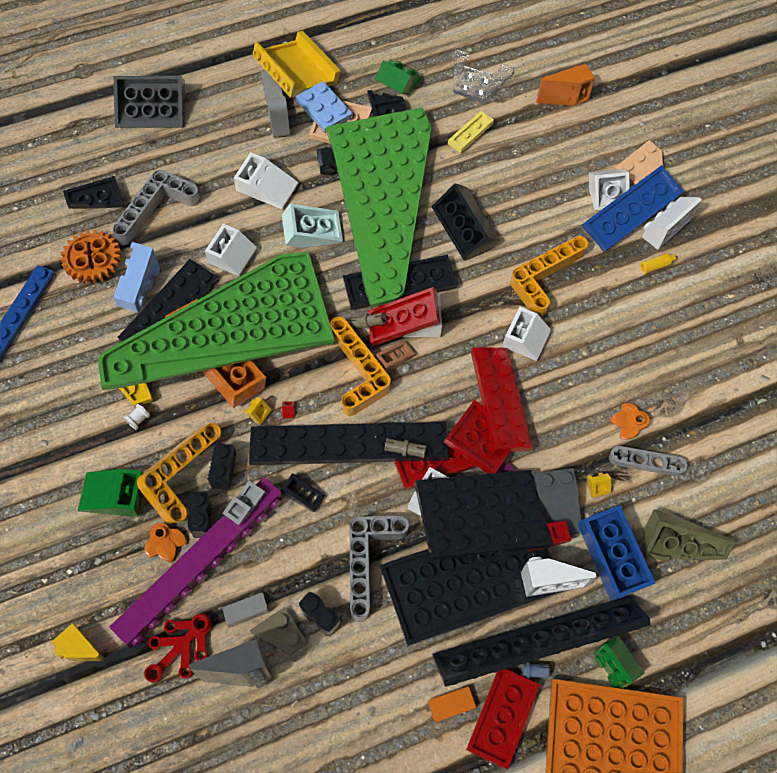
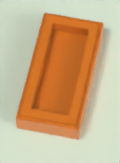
(451, 704)

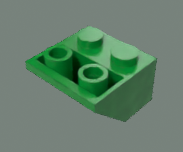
(397, 76)
(618, 663)

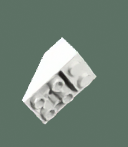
(264, 181)

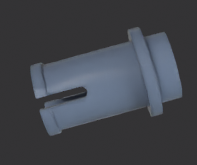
(535, 670)

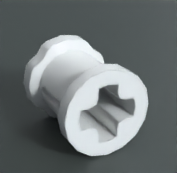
(136, 416)

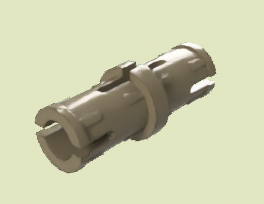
(368, 321)
(405, 448)

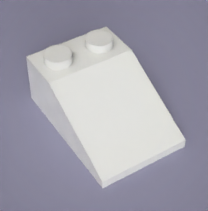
(551, 576)

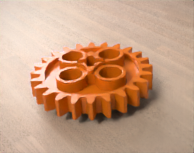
(74, 258)

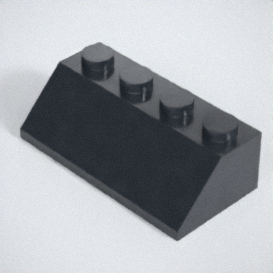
(464, 222)

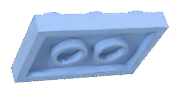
(323, 106)

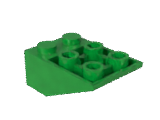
(111, 493)

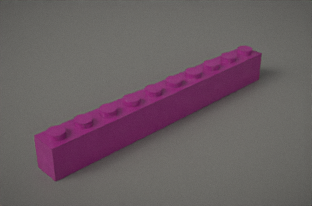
(190, 570)

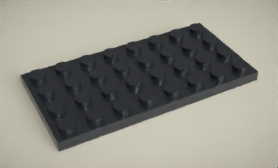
(456, 592)

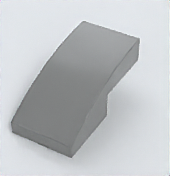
(244, 503)

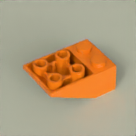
(566, 87)

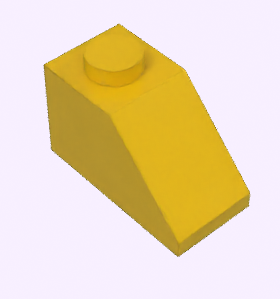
(75, 646)

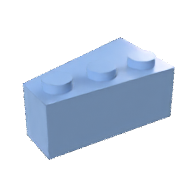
(138, 278)

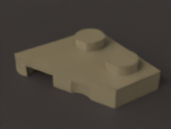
(280, 632)

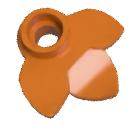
(627, 421)
(165, 545)

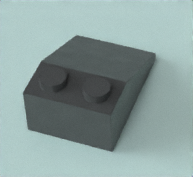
(559, 497)

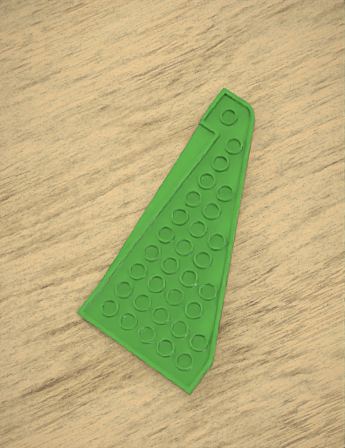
(381, 183)
(248, 319)

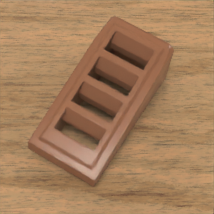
(388, 366)

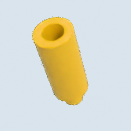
(657, 263)

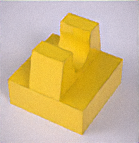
(258, 410)
(599, 485)

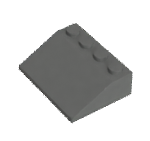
(149, 101)
(236, 666)

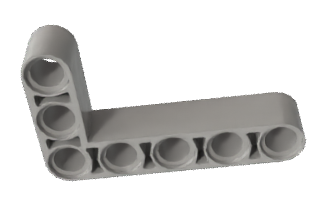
(276, 106)
(147, 200)
(362, 558)

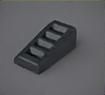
(306, 487)

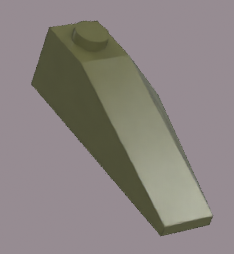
(677, 538)

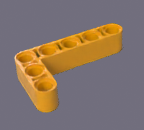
(530, 278)
(361, 364)
(173, 466)

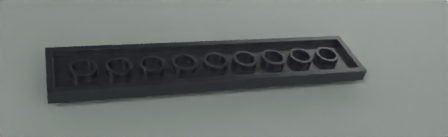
(344, 443)
(539, 640)

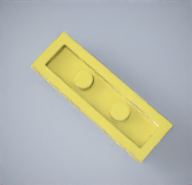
(470, 131)

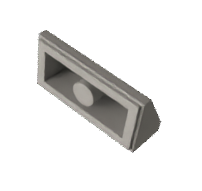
(245, 610)

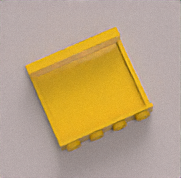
(297, 64)

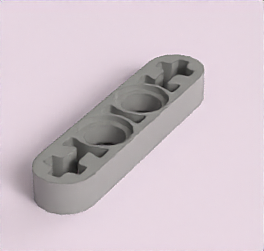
(647, 464)

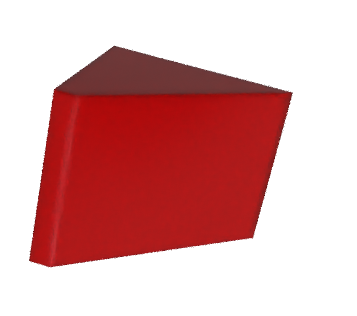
(288, 409)

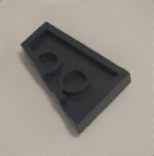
(97, 194)

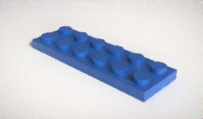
(632, 208)

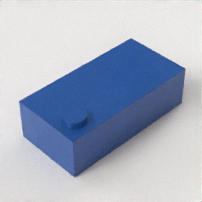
(615, 553)

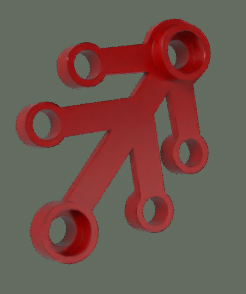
(181, 645)

